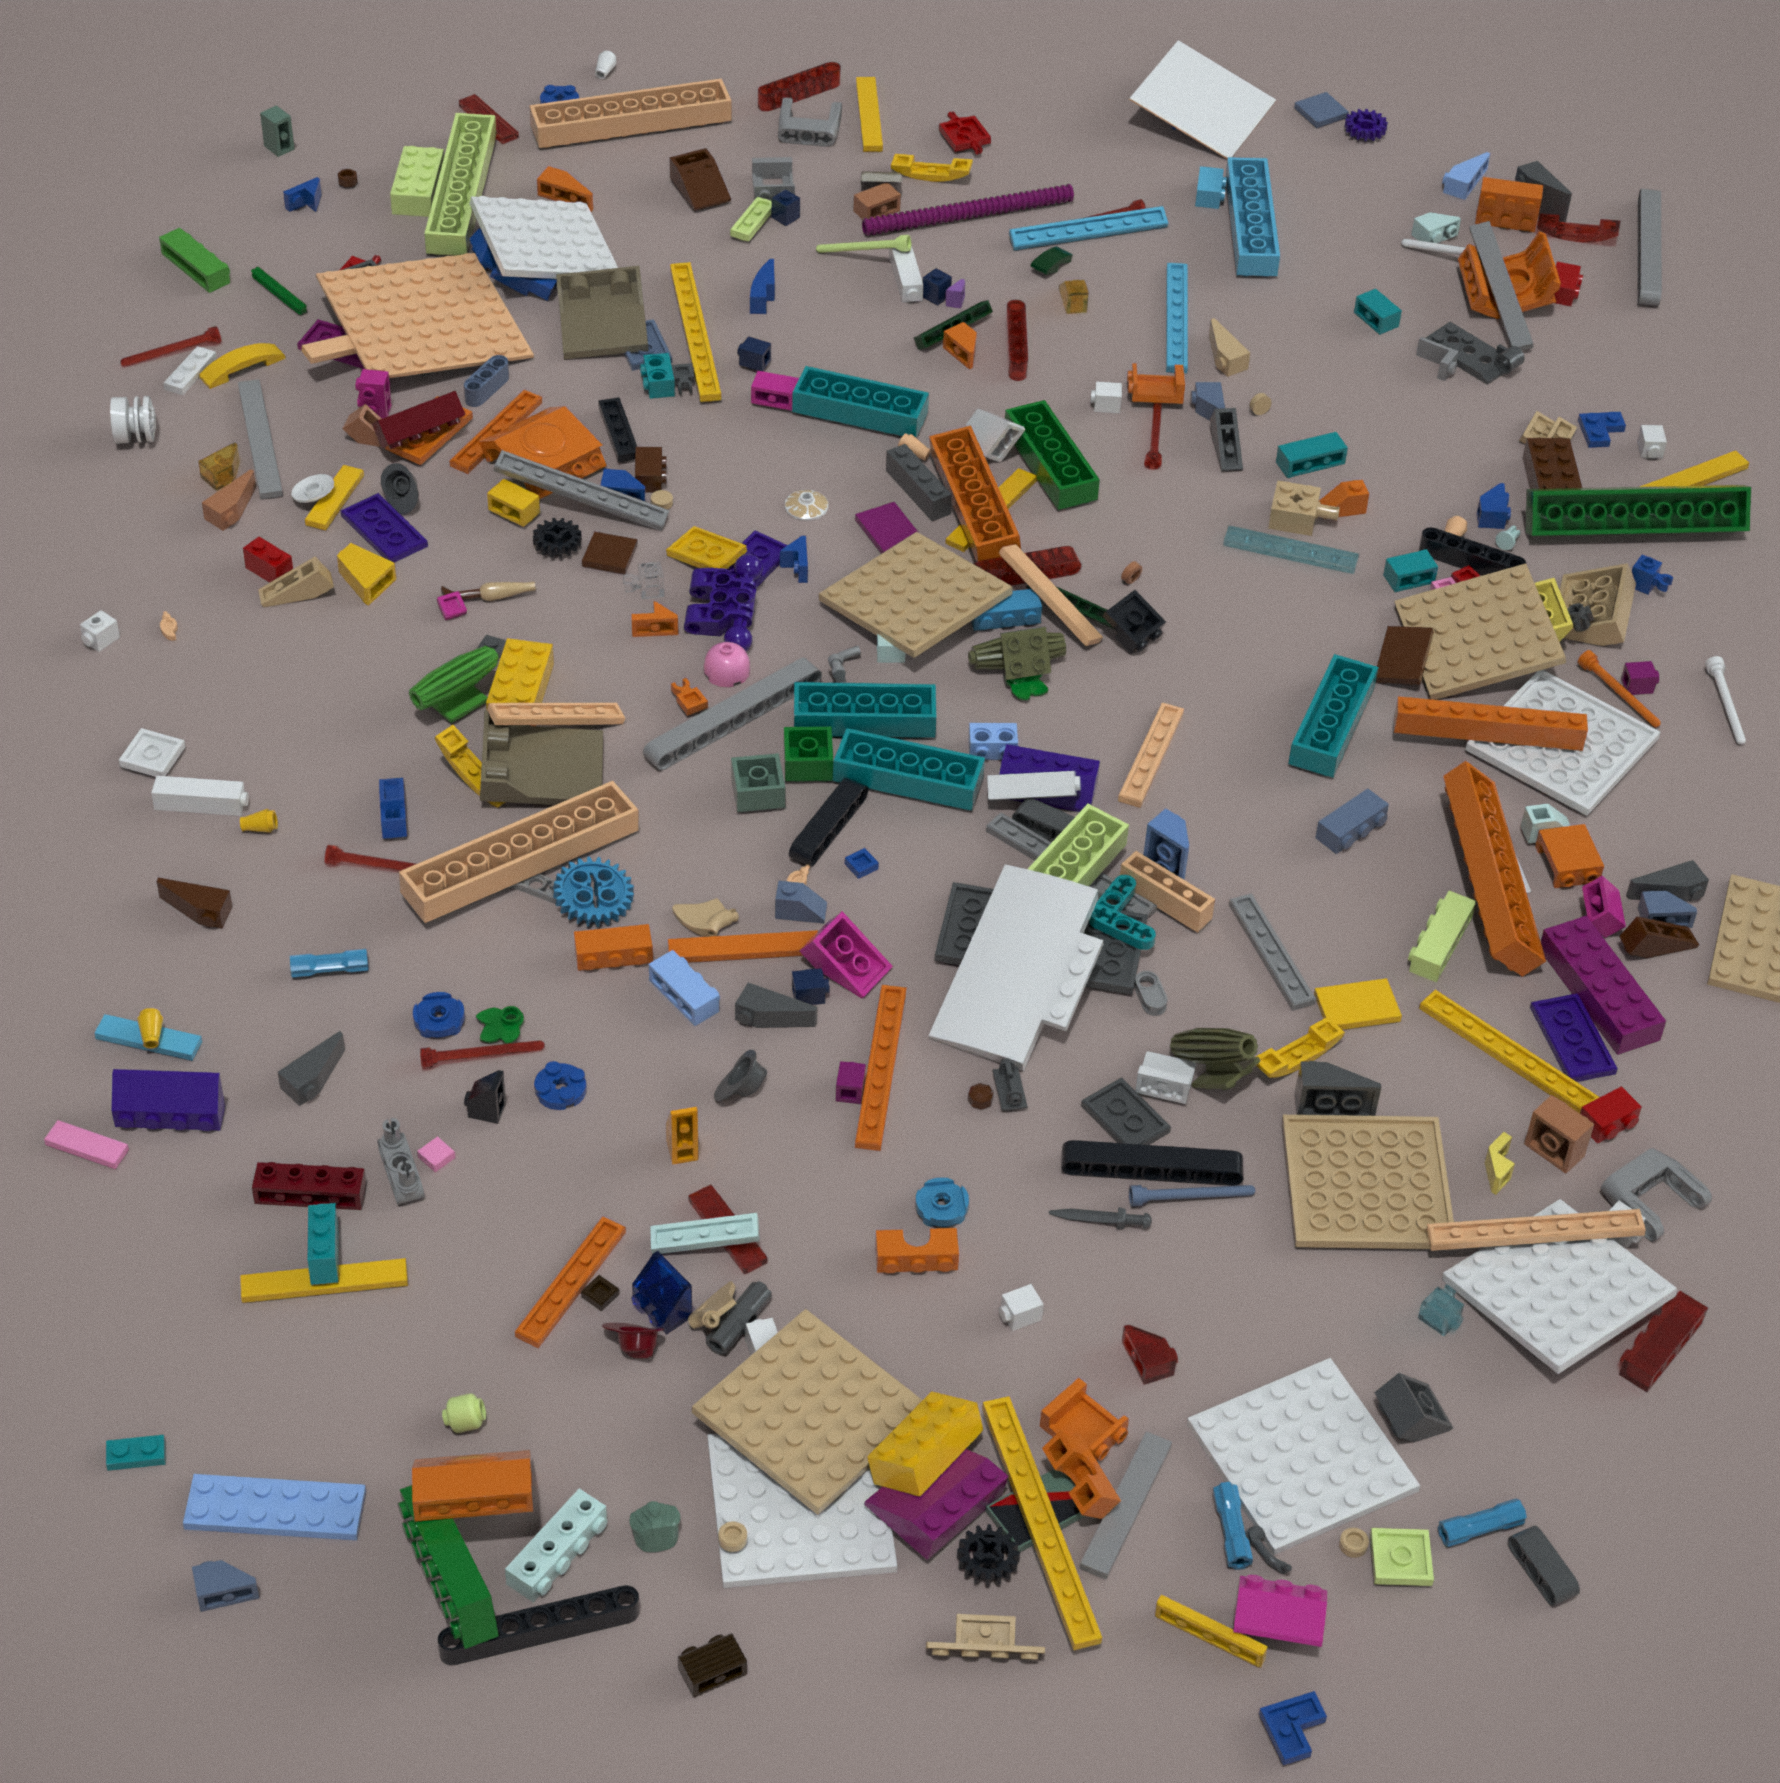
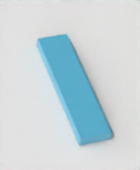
(127, 1033)

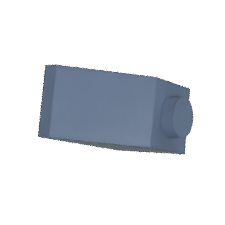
(1207, 397)
(799, 903)
(1666, 908)
(222, 1585)

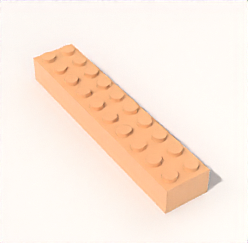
(630, 113)
(518, 851)

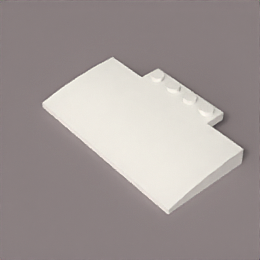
(1021, 967)

